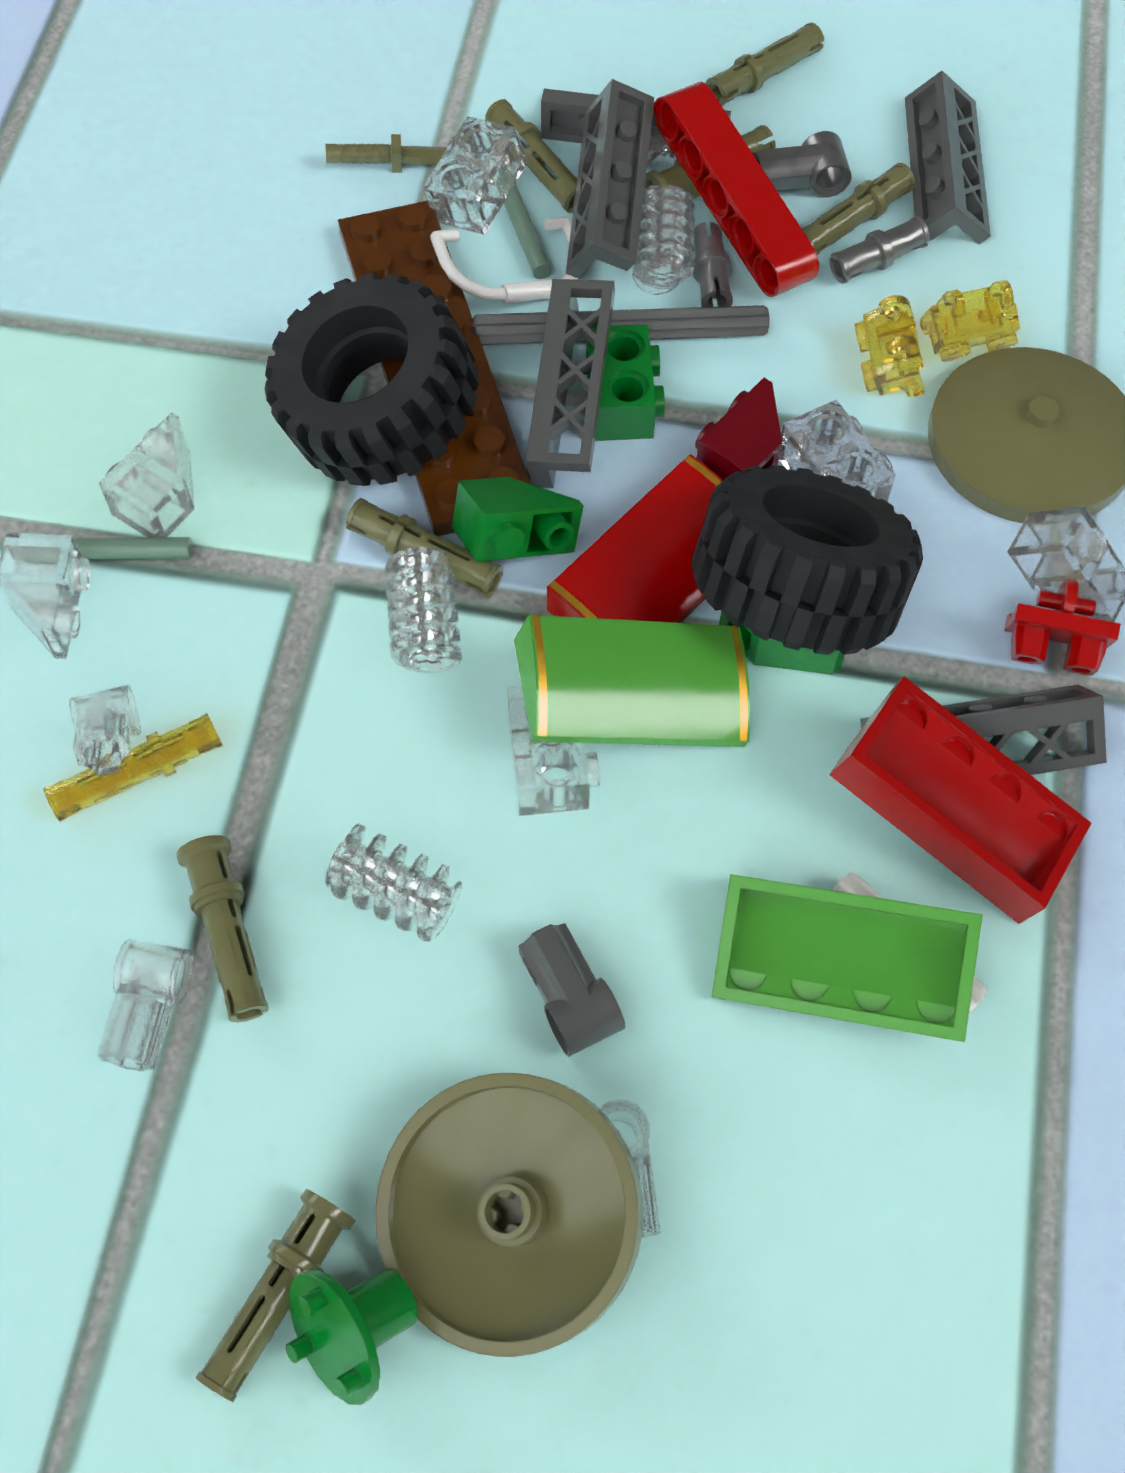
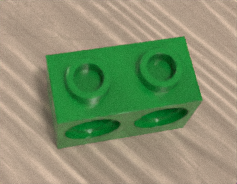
(628, 389)

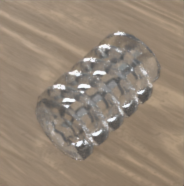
(665, 239)
(422, 610)
(391, 884)

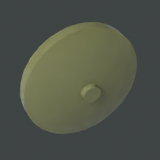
(1029, 433)
(510, 1213)

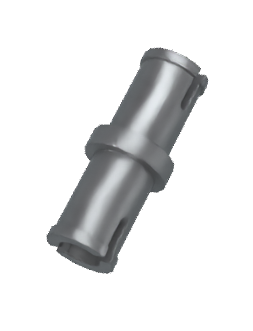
(879, 249)
(712, 266)

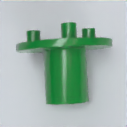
(344, 1328)

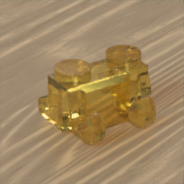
(972, 320)
(892, 348)

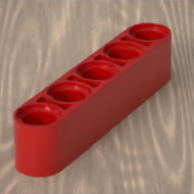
(736, 189)

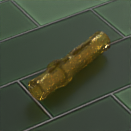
(144, 762)

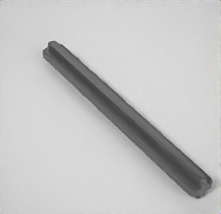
(662, 323)

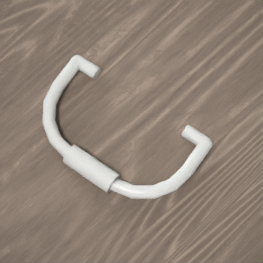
(509, 292)

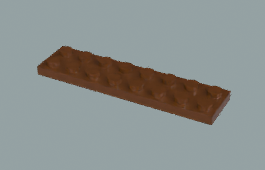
(400, 245)

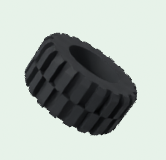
(343, 337)
(806, 559)

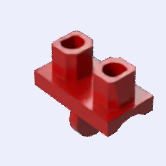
(1085, 636)

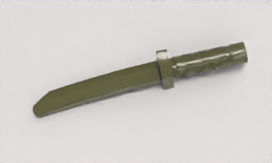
(384, 154)

